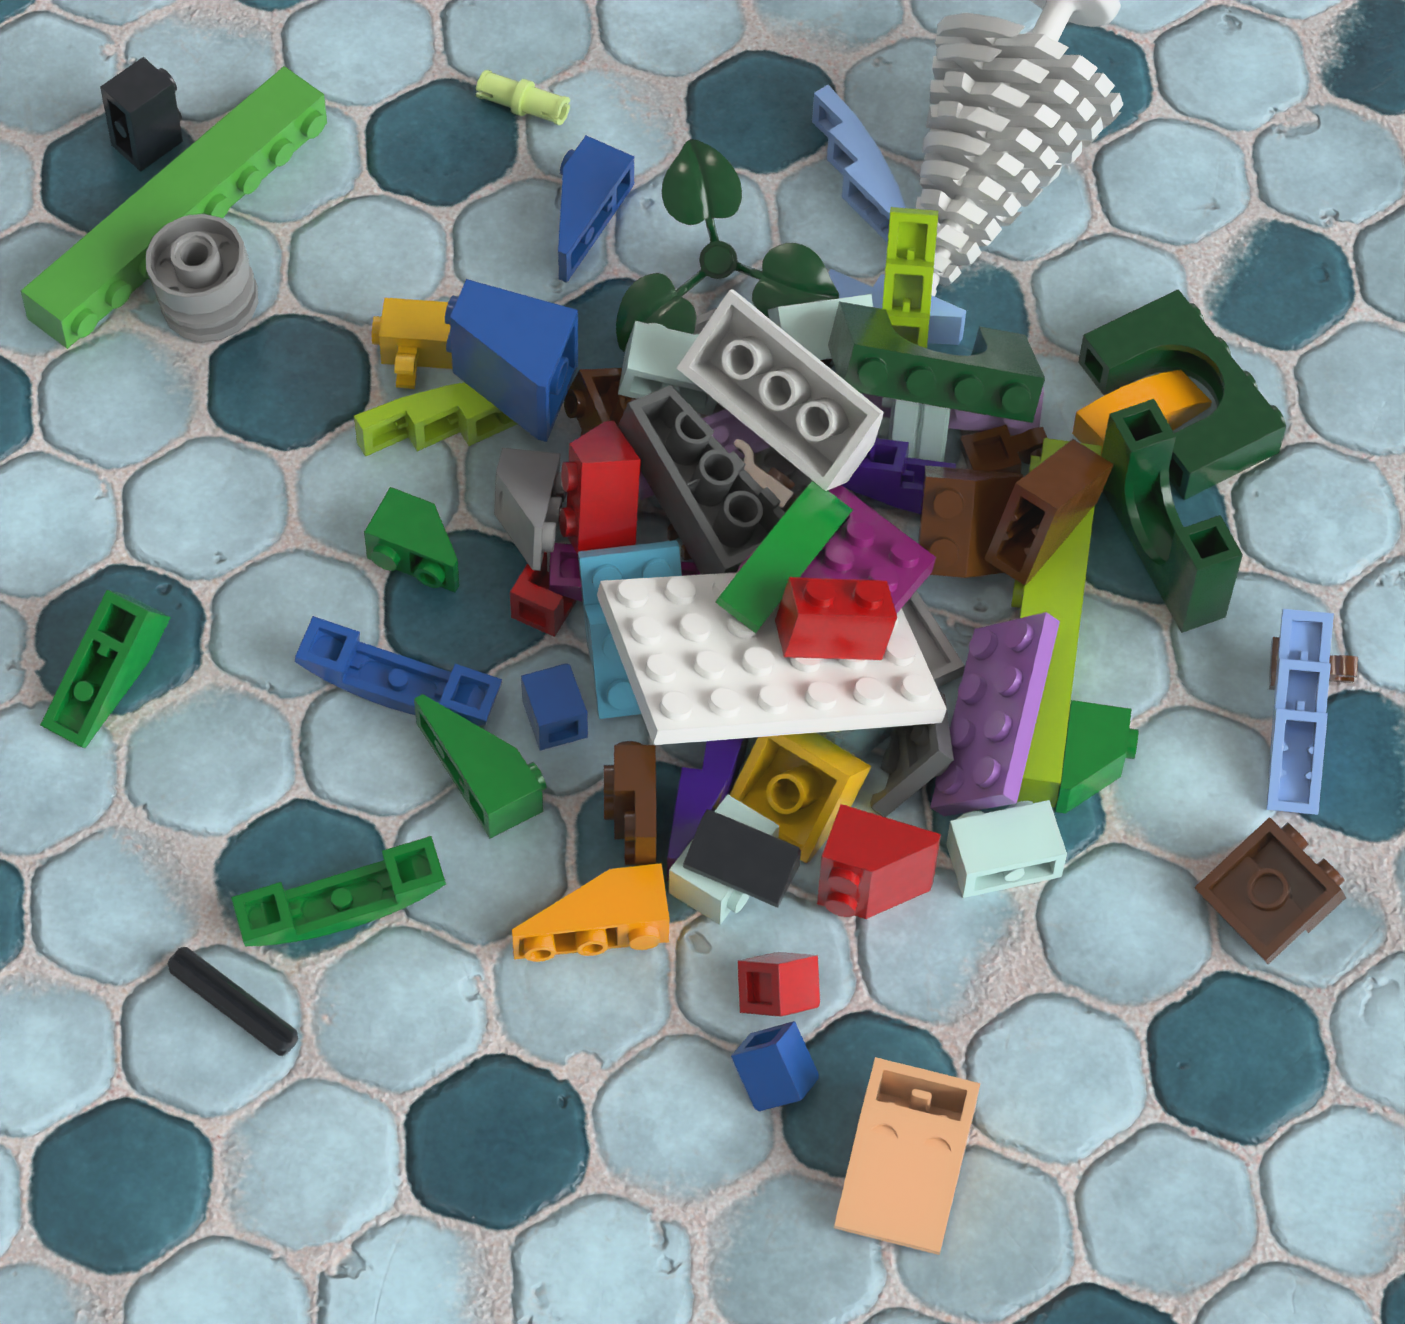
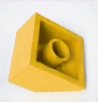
(800, 786)

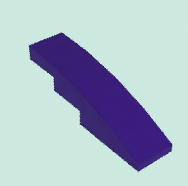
(892, 476)
(703, 791)

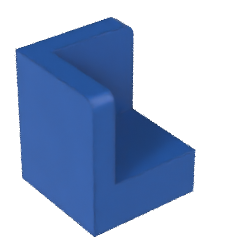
(554, 706)
(775, 1066)

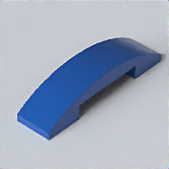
(390, 678)

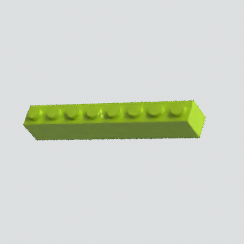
(1059, 592)

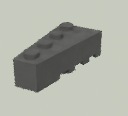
(698, 483)

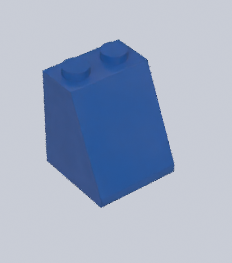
(514, 352)

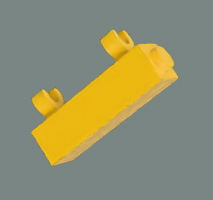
(412, 337)

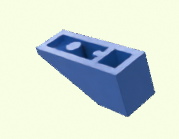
(592, 190)

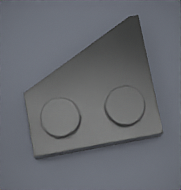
(912, 760)

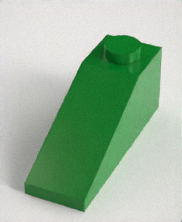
(104, 666)
(484, 768)

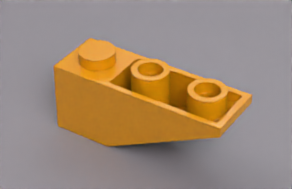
(607, 913)

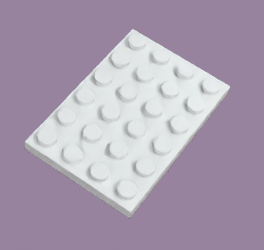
(716, 679)

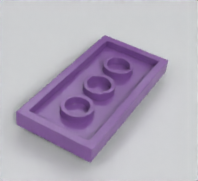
(996, 714)

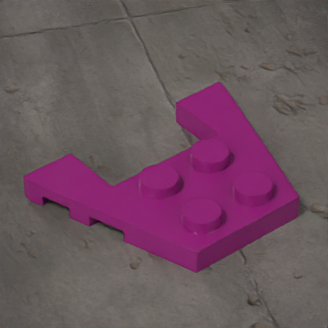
(871, 550)

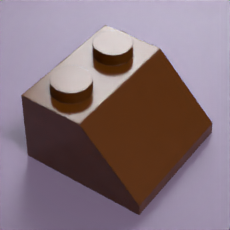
(961, 517)

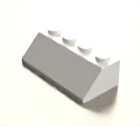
(782, 392)

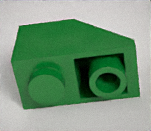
(412, 539)

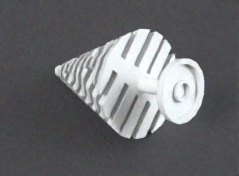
(1005, 121)

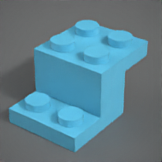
(648, 560)

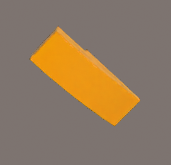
(1172, 390)

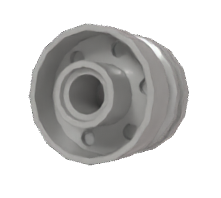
(202, 277)

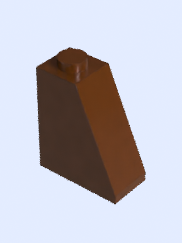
(1047, 509)

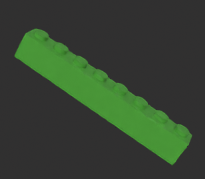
(203, 179)

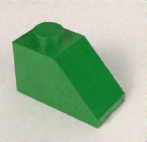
(1094, 751)

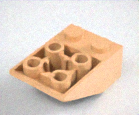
(907, 1156)

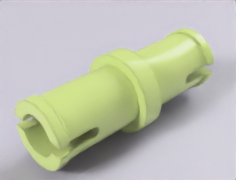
(522, 97)

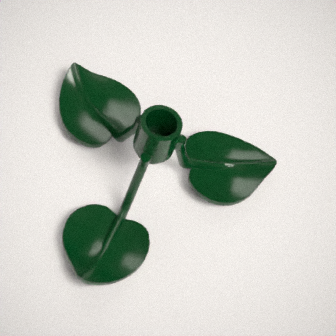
(702, 188)

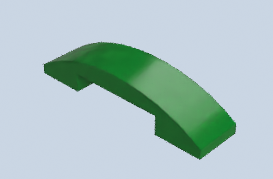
(782, 555)
(340, 901)

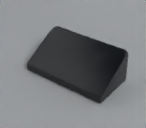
(742, 858)

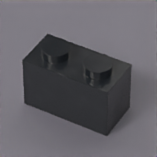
(142, 113)

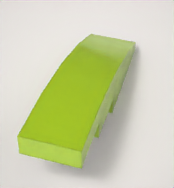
(910, 272)
(430, 419)

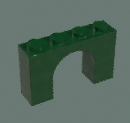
(1174, 337)
(994, 381)
(1188, 564)

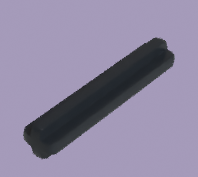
(233, 1001)

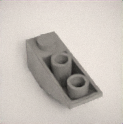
(529, 500)

